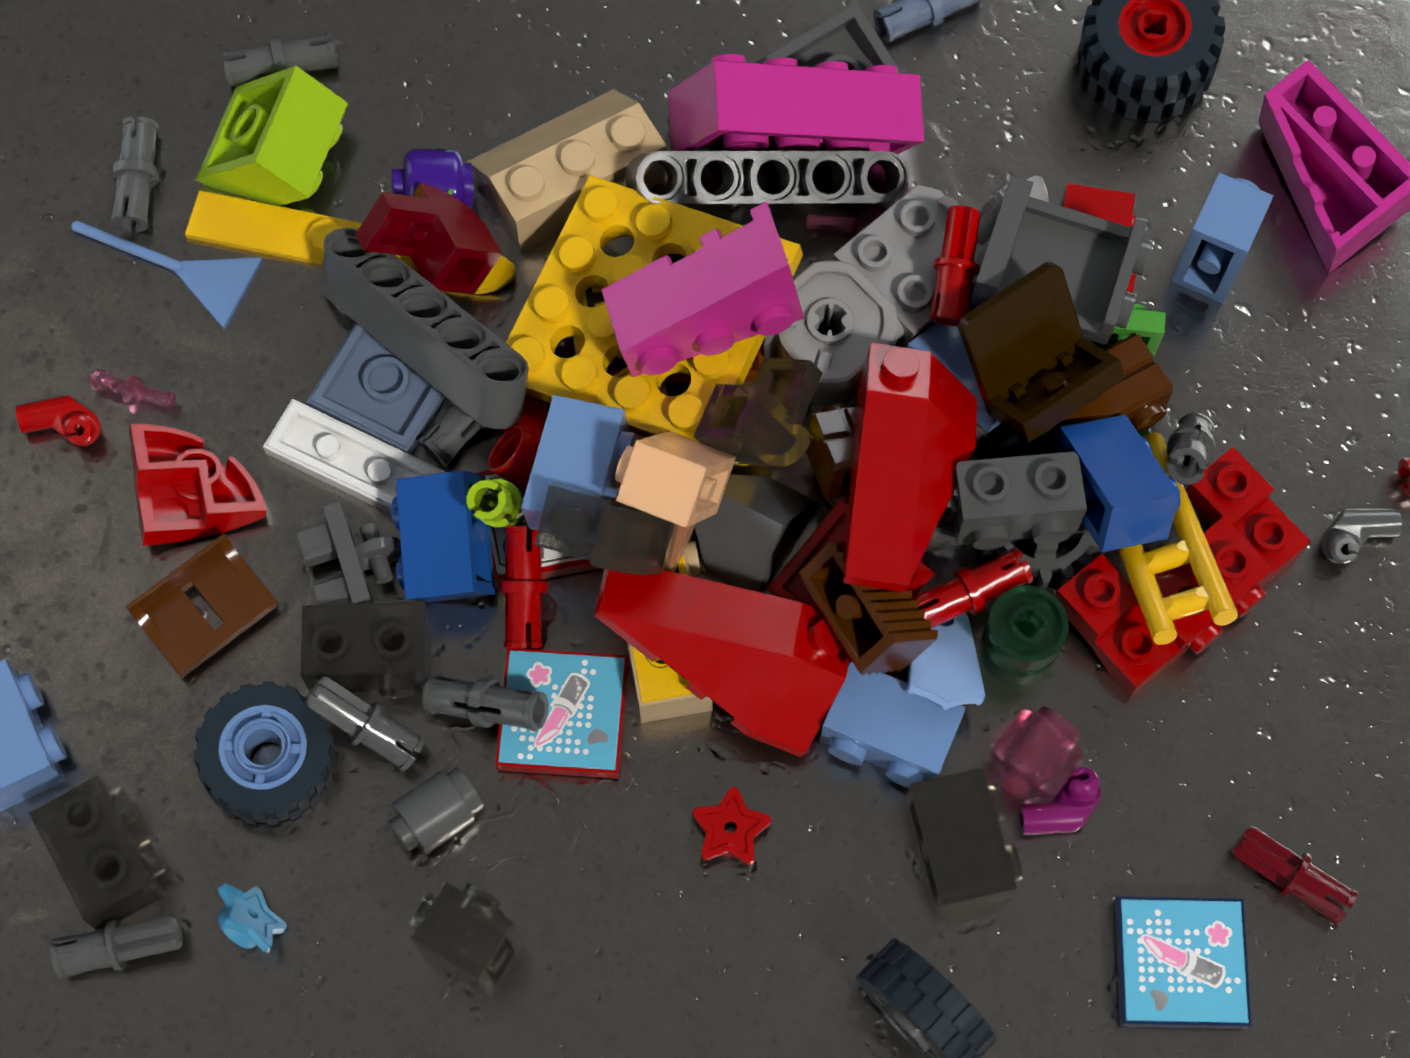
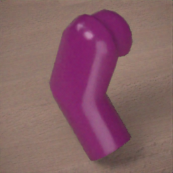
(1068, 809)

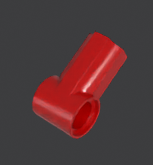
(517, 448)

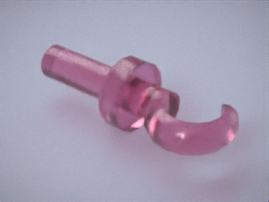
(132, 390)

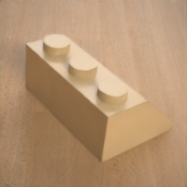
(543, 171)

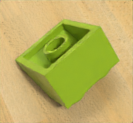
(274, 138)

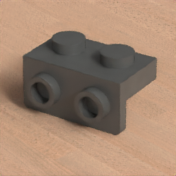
(1019, 500)

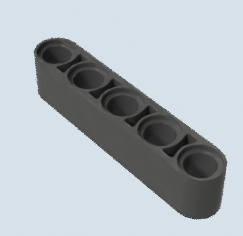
(793, 170)
(426, 330)

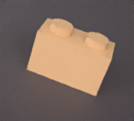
(673, 478)

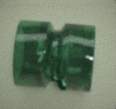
(1016, 648)

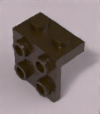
(1034, 355)

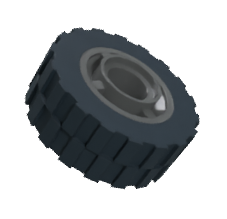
(924, 1004)

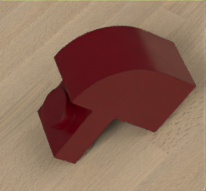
(437, 232)

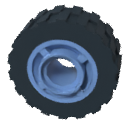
(271, 790)

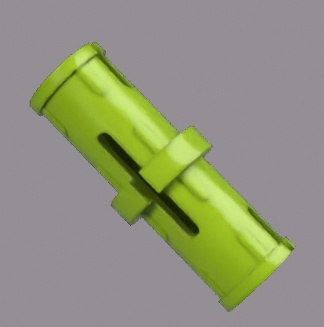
(494, 506)

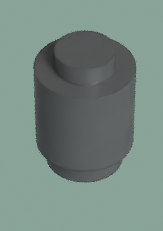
(435, 811)

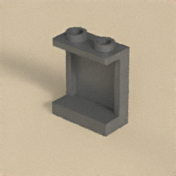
(1090, 250)

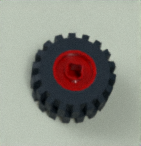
(1150, 53)

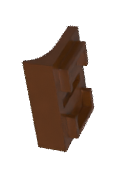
(178, 625)

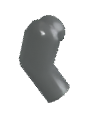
(1353, 528)

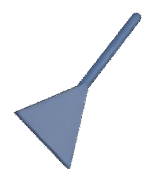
(215, 283)

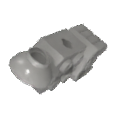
(876, 290)

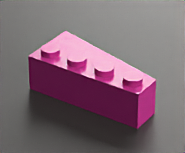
(795, 107)

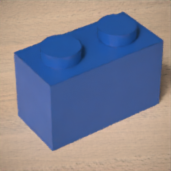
(1123, 483)
(441, 540)

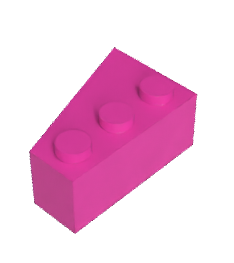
(1334, 163)
(706, 299)

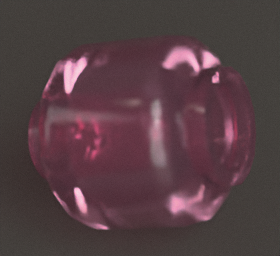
(1037, 753)

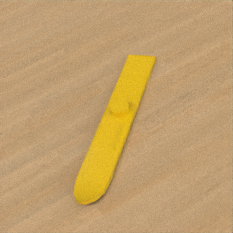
(288, 233)

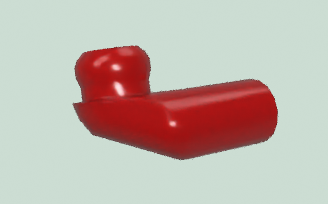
(62, 414)

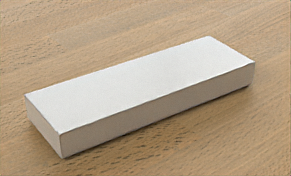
(342, 455)

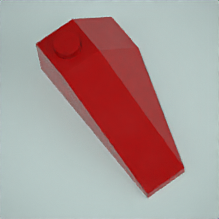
(906, 445)
(746, 650)

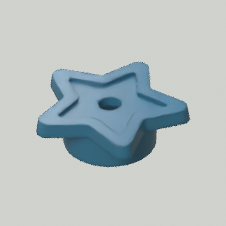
(247, 918)

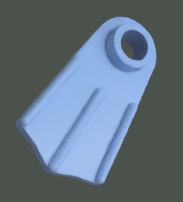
(948, 667)

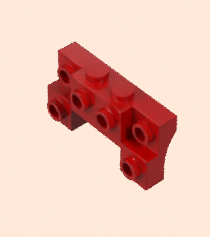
(1250, 545)

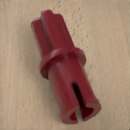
(1294, 874)

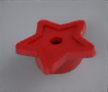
(718, 840)

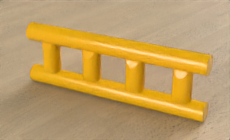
(1191, 549)

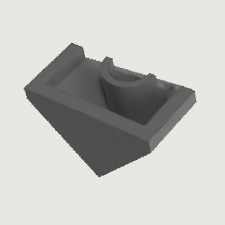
(752, 531)

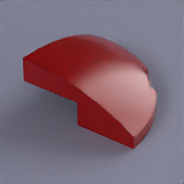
(186, 489)

